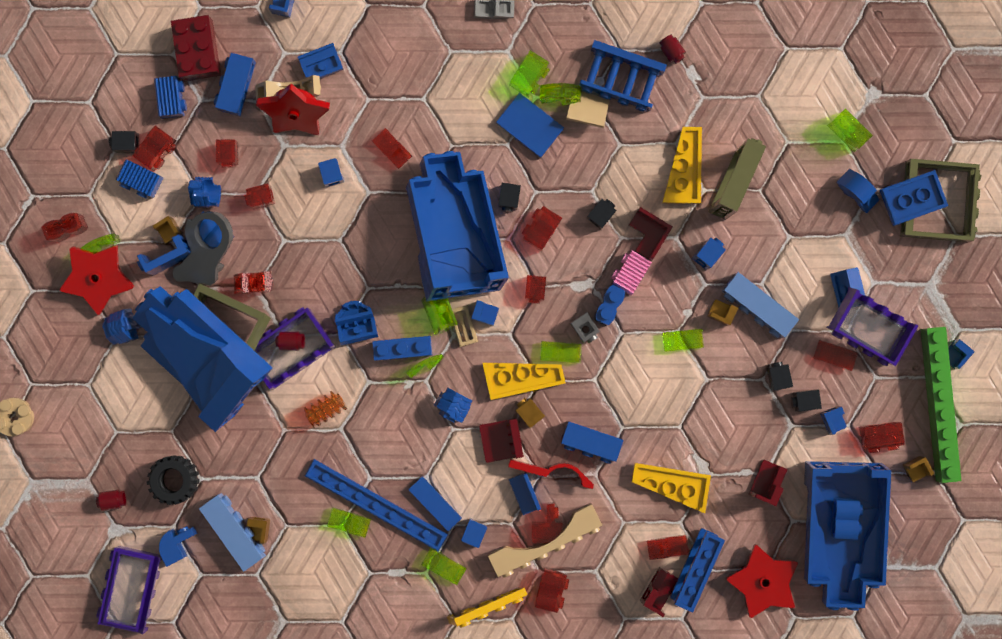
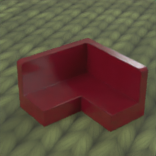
(654, 232)
(768, 483)
(658, 591)

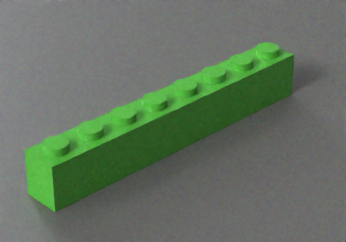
(940, 404)

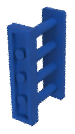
(636, 63)
(697, 570)

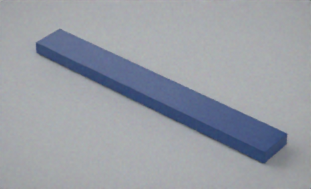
(376, 505)

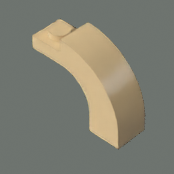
(269, 88)

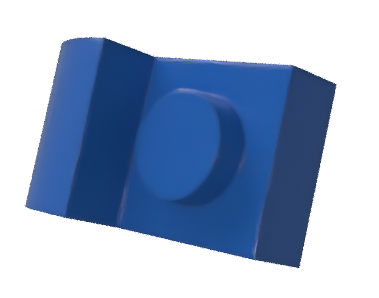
(859, 189)
(171, 547)

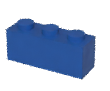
(234, 84)
(402, 348)
(591, 442)

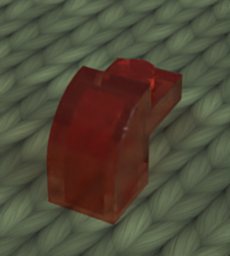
(253, 282)
(547, 531)

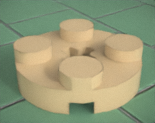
(24, 415)

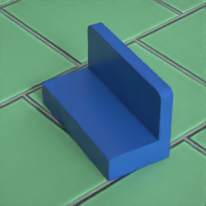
(844, 279)
(524, 493)

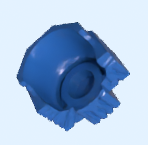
(204, 192)
(120, 327)
(453, 405)

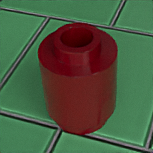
(672, 49)
(290, 341)
(111, 500)

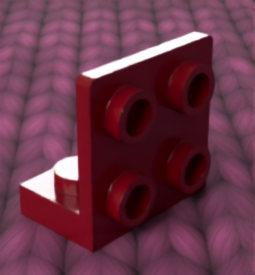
(501, 440)

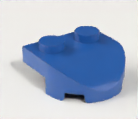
(355, 323)

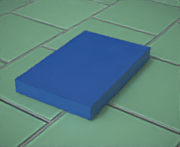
(530, 125)
(913, 198)

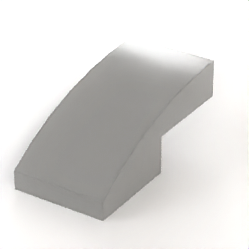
(494, 9)

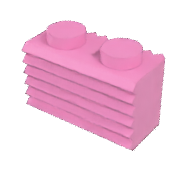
(631, 272)

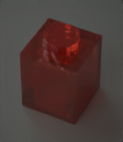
(227, 153)
(259, 196)
(535, 289)

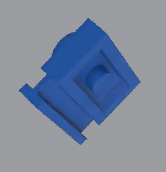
(321, 62)

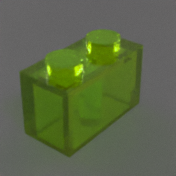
(529, 74)
(849, 130)
(440, 315)

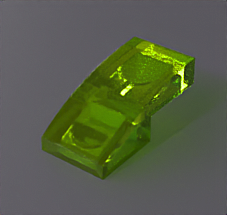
(561, 92)
(96, 244)
(683, 340)
(561, 352)
(430, 362)
(348, 522)
(443, 566)

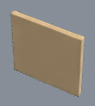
(590, 111)

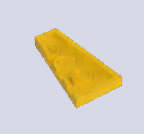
(685, 173)
(518, 378)
(679, 485)
(514, 596)

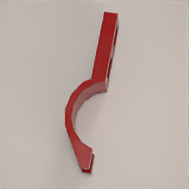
(585, 482)

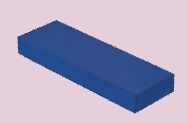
(435, 503)

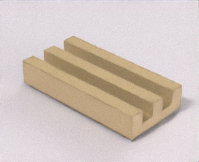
(468, 341)

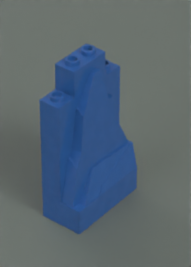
(455, 229)
(200, 353)
(846, 564)

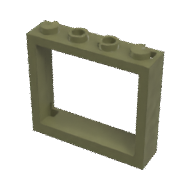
(737, 178)
(972, 196)
(203, 292)

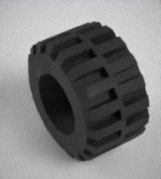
(157, 484)

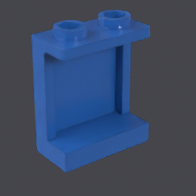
(167, 260)

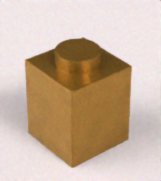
(529, 412)

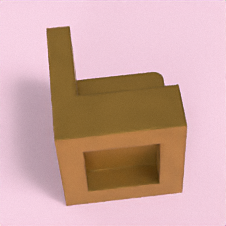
(167, 229)
(722, 312)
(918, 468)
(260, 528)

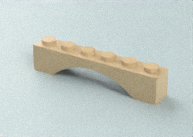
(509, 558)

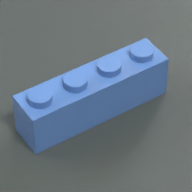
(759, 305)
(232, 531)

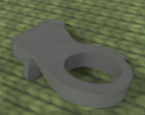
(204, 261)

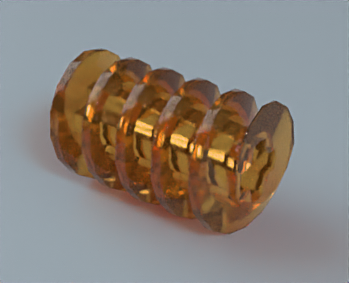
(325, 408)

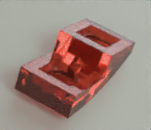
(391, 148)
(835, 355)
(668, 547)

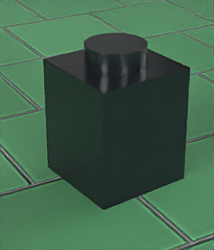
(124, 141)
(509, 197)
(602, 213)
(779, 376)
(806, 400)

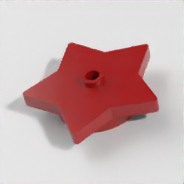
(293, 110)
(104, 265)
(750, 578)

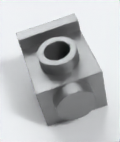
(585, 320)

